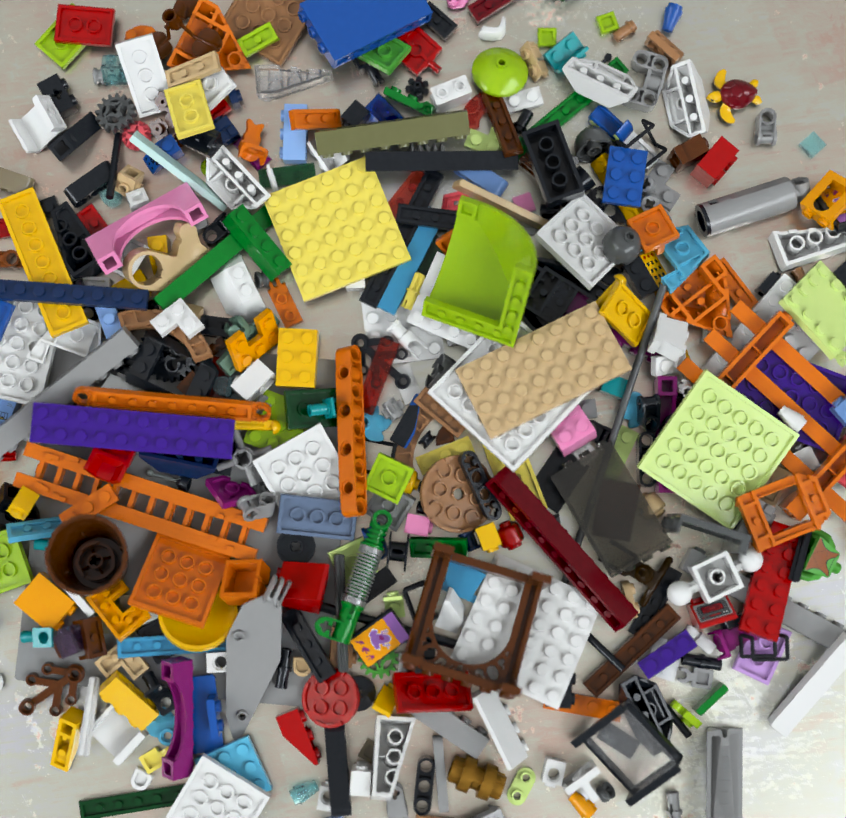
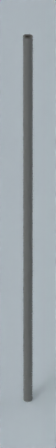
(630, 383)

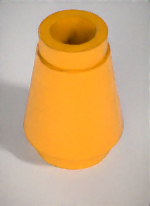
(583, 807)

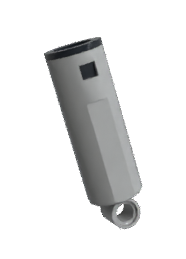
(750, 205)

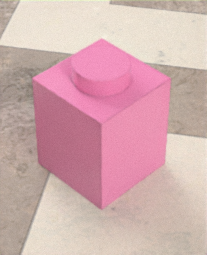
(418, 525)

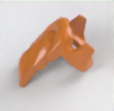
(249, 145)

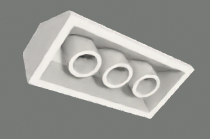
(500, 728)

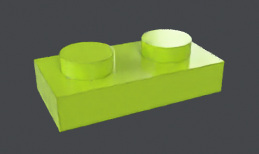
(258, 39)

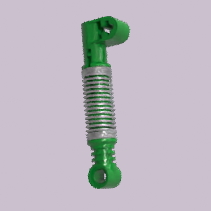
(354, 599)

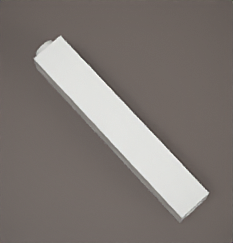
(810, 688)

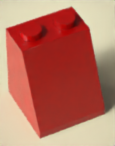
(307, 585)

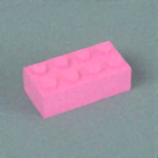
(573, 432)

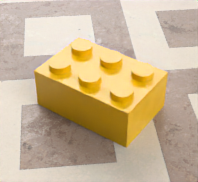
(297, 358)

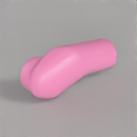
(456, 4)

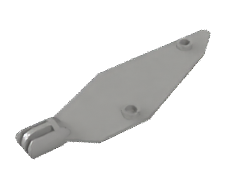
(253, 654)

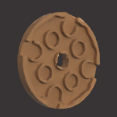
(439, 501)

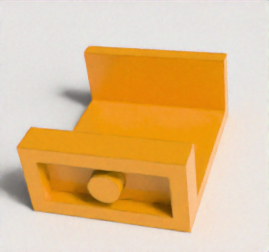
(46, 602)

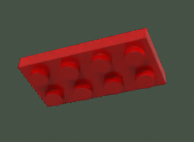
(426, 693)

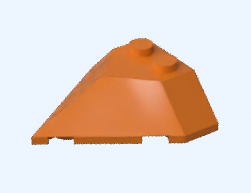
(209, 15)
(702, 298)

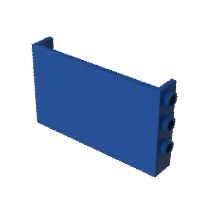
(357, 26)

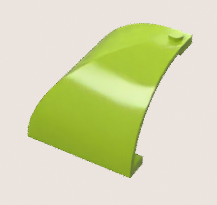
(484, 274)

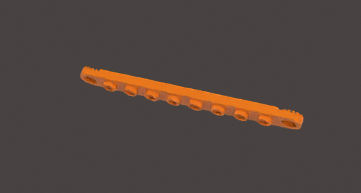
(172, 404)

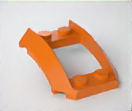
(757, 523)

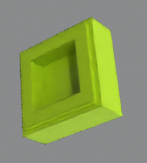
(607, 23)
(546, 37)

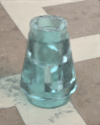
(303, 792)

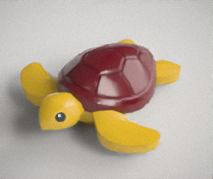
(734, 94)

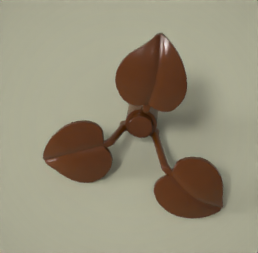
(205, 42)

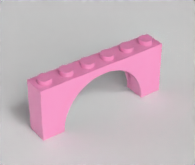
(110, 242)

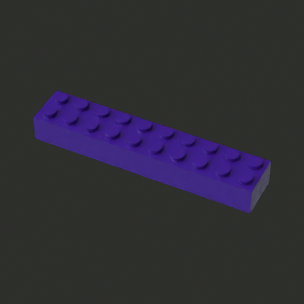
(132, 430)

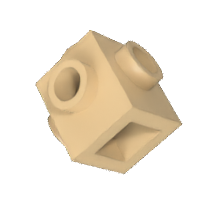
(129, 180)

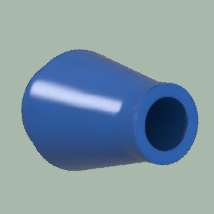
(671, 16)

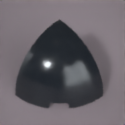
(7, 494)

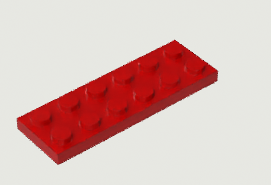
(769, 590)

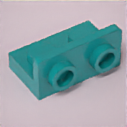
(563, 50)

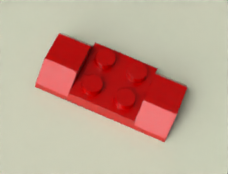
(109, 464)

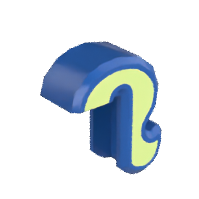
(606, 120)

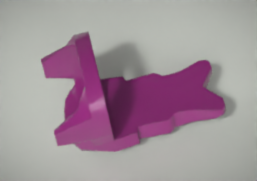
(727, 640)

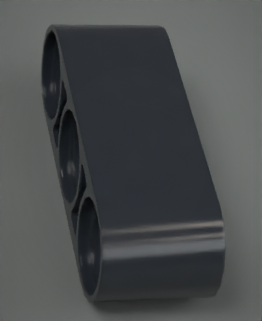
(88, 185)
(641, 449)
(424, 794)

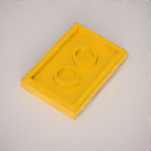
(625, 313)

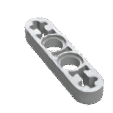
(440, 774)

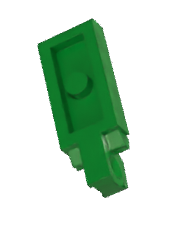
(409, 101)

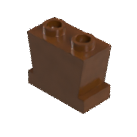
(688, 153)

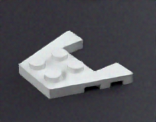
(79, 342)

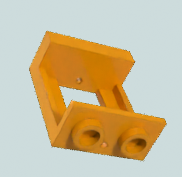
(826, 217)

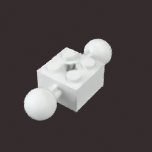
(728, 581)

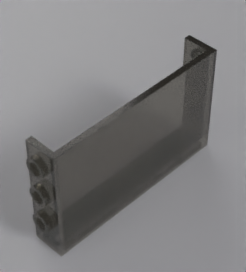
(610, 509)

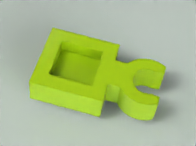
(688, 718)

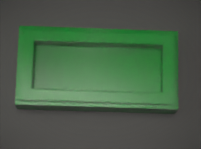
(710, 698)

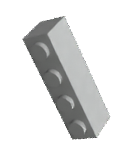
(456, 730)

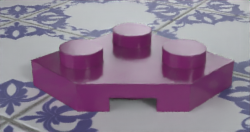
(227, 491)

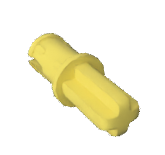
(413, 291)

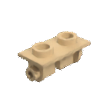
(530, 54)

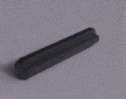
(799, 557)

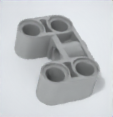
(653, 82)

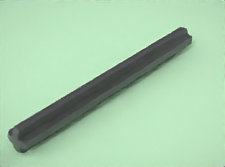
(339, 575)

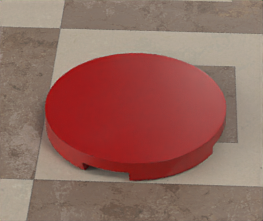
(331, 702)

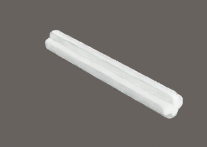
(89, 716)

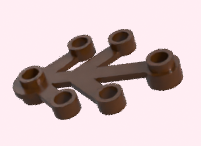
(54, 686)

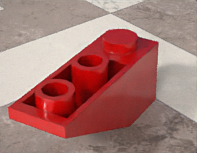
(295, 730)

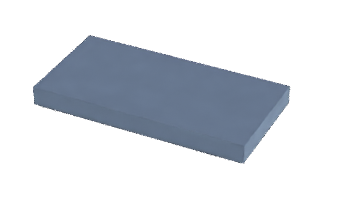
(314, 518)

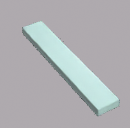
(177, 169)

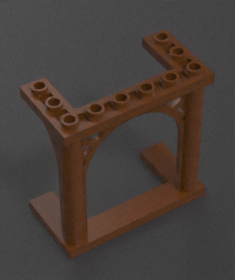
(507, 681)

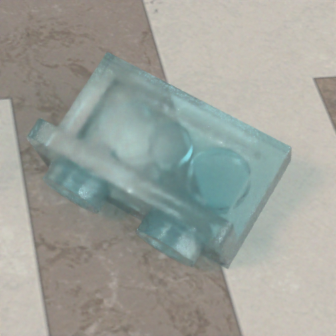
(112, 70)

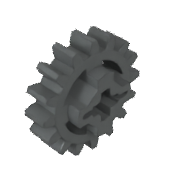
(116, 113)

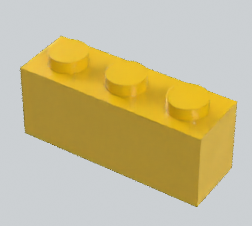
(128, 700)

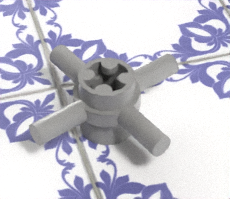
(235, 461)

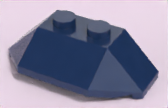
(181, 465)

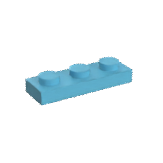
(32, 529)

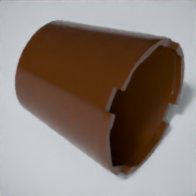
(73, 553)

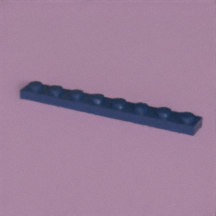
(74, 295)

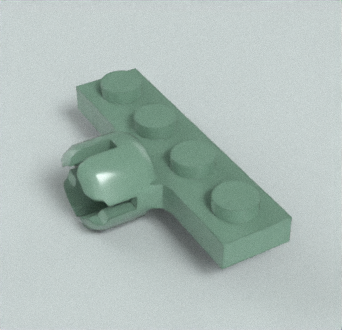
(250, 331)

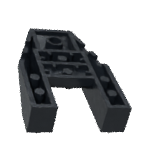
(553, 292)

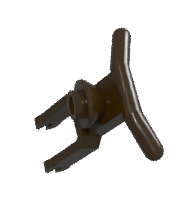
(645, 574)

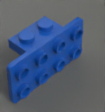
(206, 715)

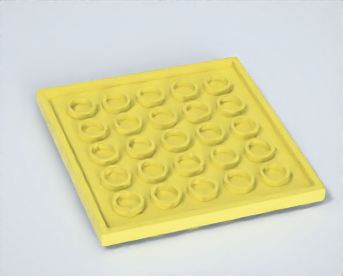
(336, 229)

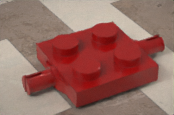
(422, 53)

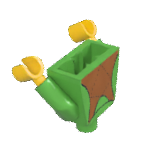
(820, 557)

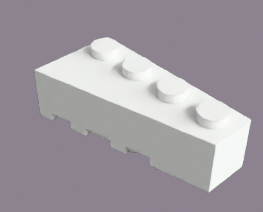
(802, 247)
(389, 749)

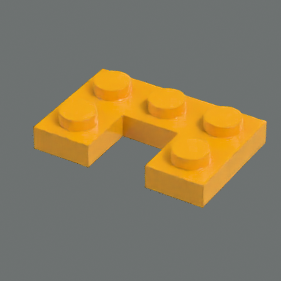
(245, 352)
(119, 623)

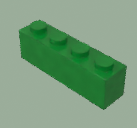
(256, 242)

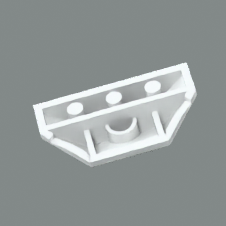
(599, 81)
(686, 100)
(233, 182)
(237, 289)

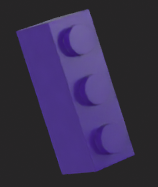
(667, 654)

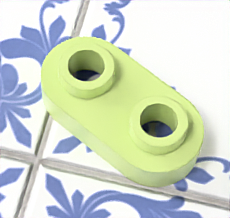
(521, 786)

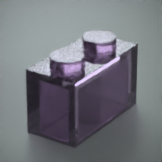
(69, 641)

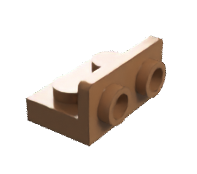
(661, 45)

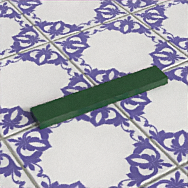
(130, 801)

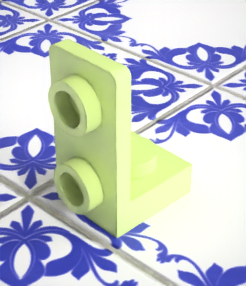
(395, 601)

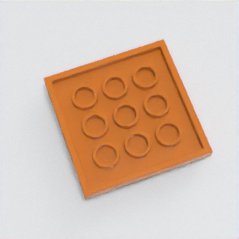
(179, 581)

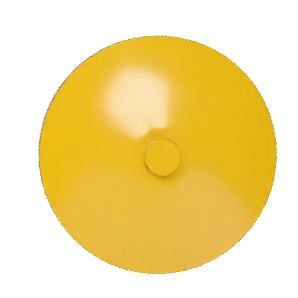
(197, 639)

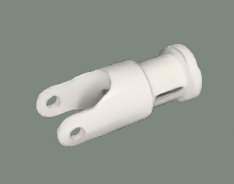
(404, 336)

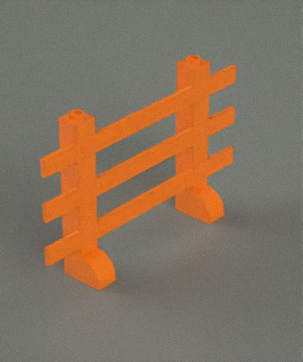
(743, 365)

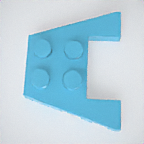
(685, 256)

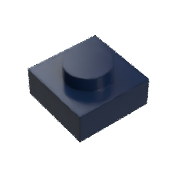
(235, 97)

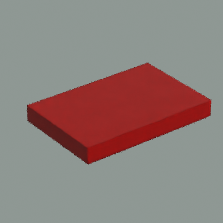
(84, 25)

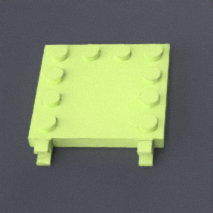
(820, 310)

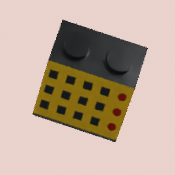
(644, 275)

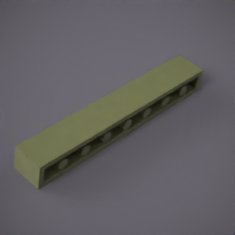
(392, 132)

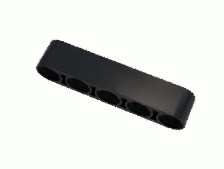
(338, 772)

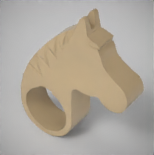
(184, 253)

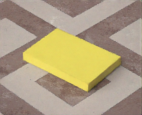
(189, 109)

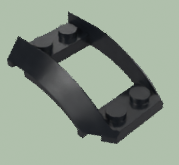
(148, 357)

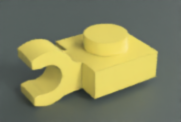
(153, 759)

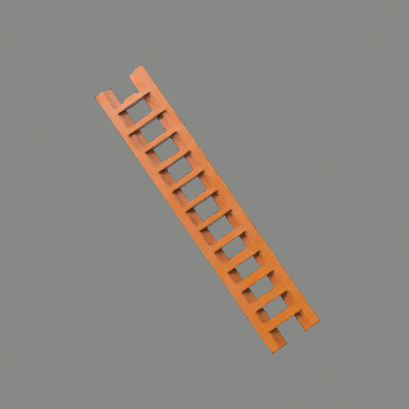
(144, 519)

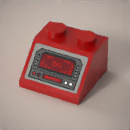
(706, 615)

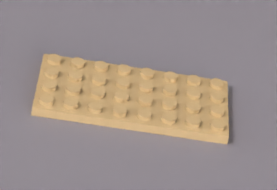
(543, 370)

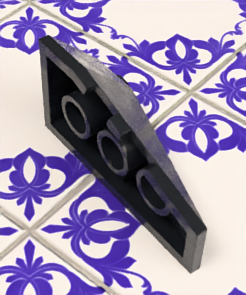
(74, 248)

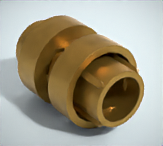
(485, 780)

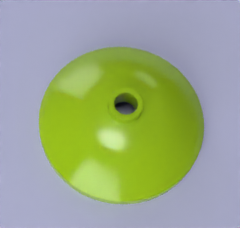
(496, 78)

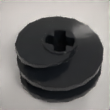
(368, 690)

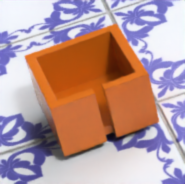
(244, 581)

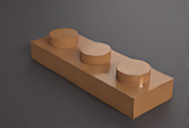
(438, 413)

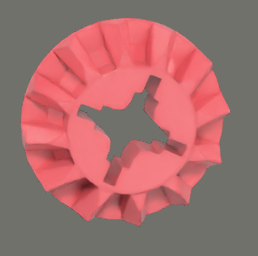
(142, 128)

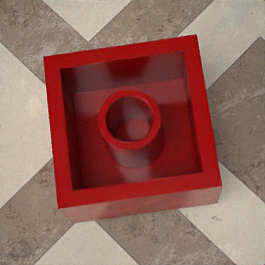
(715, 163)

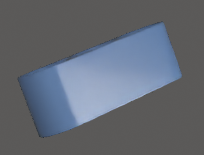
(486, 180)

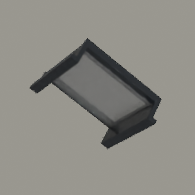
(632, 750)

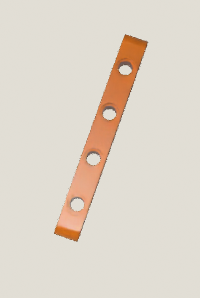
(351, 431)

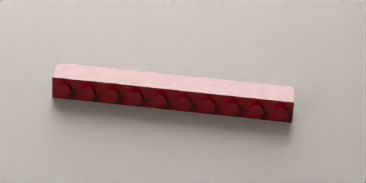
(562, 549)

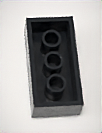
(552, 164)

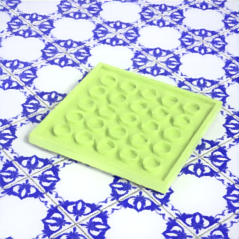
(717, 448)

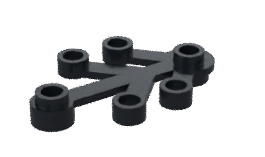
(366, 348)

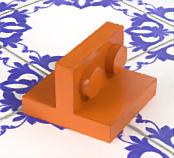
(654, 229)

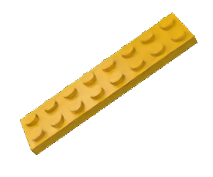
(40, 257)

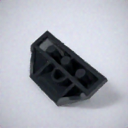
(649, 700)

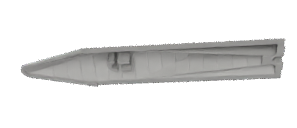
(724, 772)

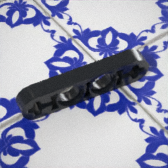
(476, 487)

